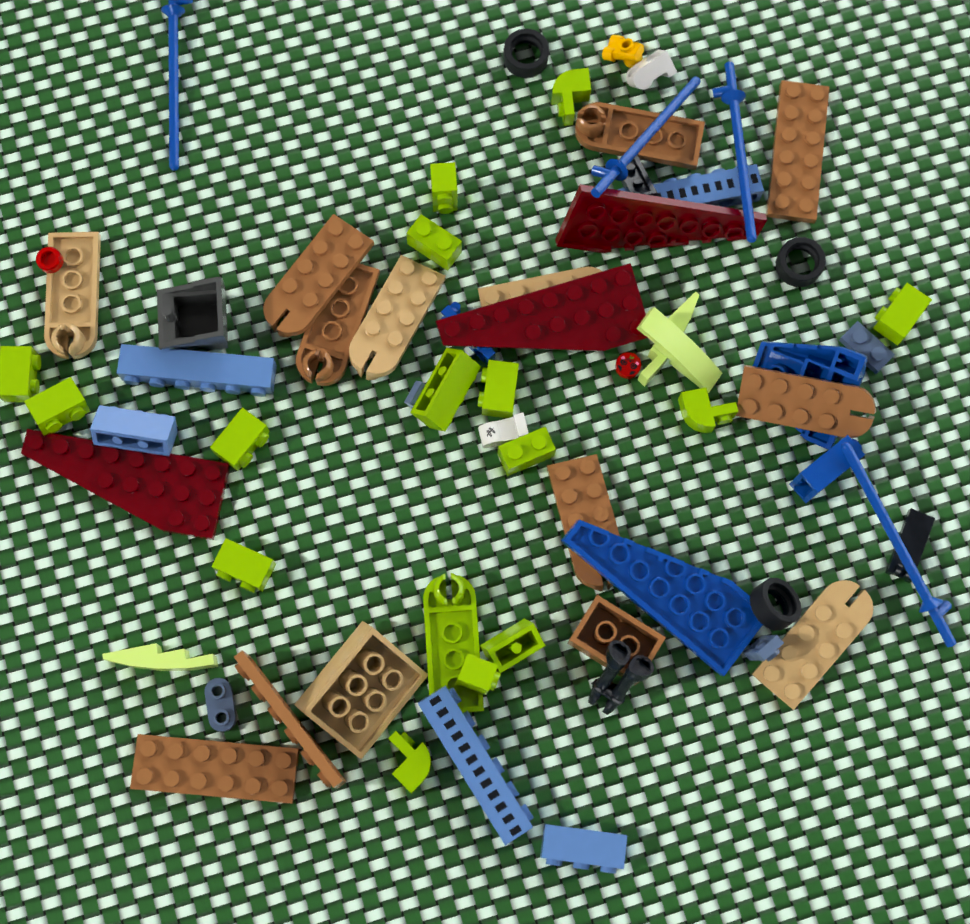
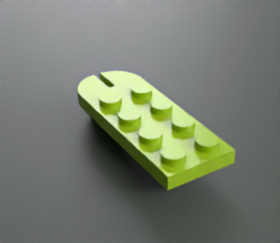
(450, 635)

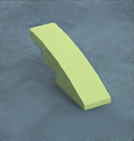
(681, 319)
(680, 349)
(152, 658)

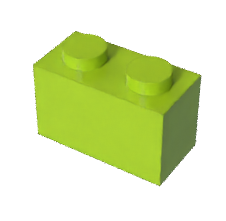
(444, 187)
(434, 242)
(902, 313)
(18, 373)
(500, 388)
(57, 406)
(240, 439)
(526, 451)
(243, 565)
(513, 645)
(478, 675)

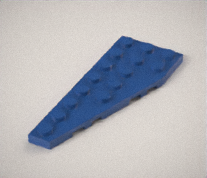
(691, 603)

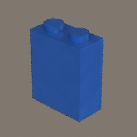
(824, 470)

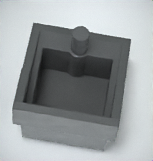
(193, 316)

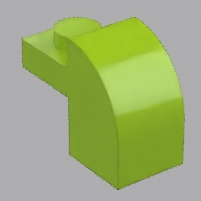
(570, 88)
(700, 415)
(416, 766)

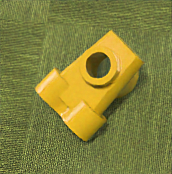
(623, 49)

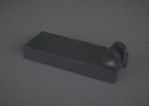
(638, 179)
(914, 536)

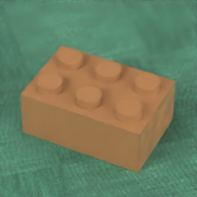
(608, 623)

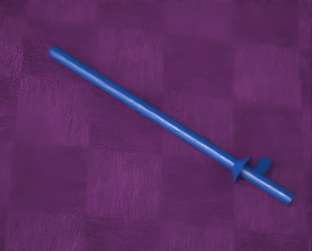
(173, 12)
(732, 97)
(617, 169)
(934, 606)

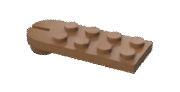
(616, 128)
(315, 277)
(333, 330)
(804, 402)
(582, 496)

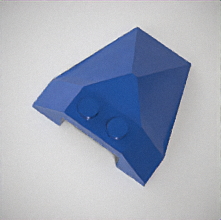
(814, 361)

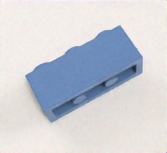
(134, 430)
(583, 848)

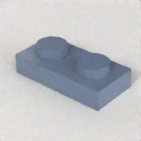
(865, 343)
(764, 648)

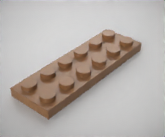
(797, 152)
(282, 712)
(215, 768)

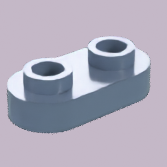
(220, 704)

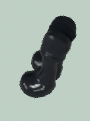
(617, 656)

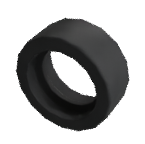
(531, 37)
(809, 246)
(765, 611)

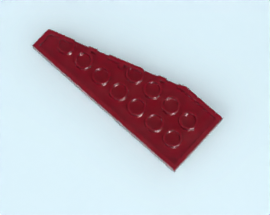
(639, 219)
(574, 315)
(166, 491)

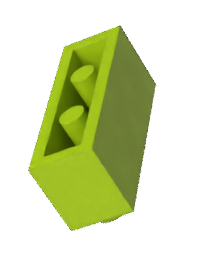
(445, 389)

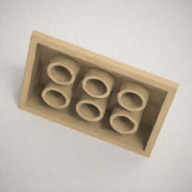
(361, 689)

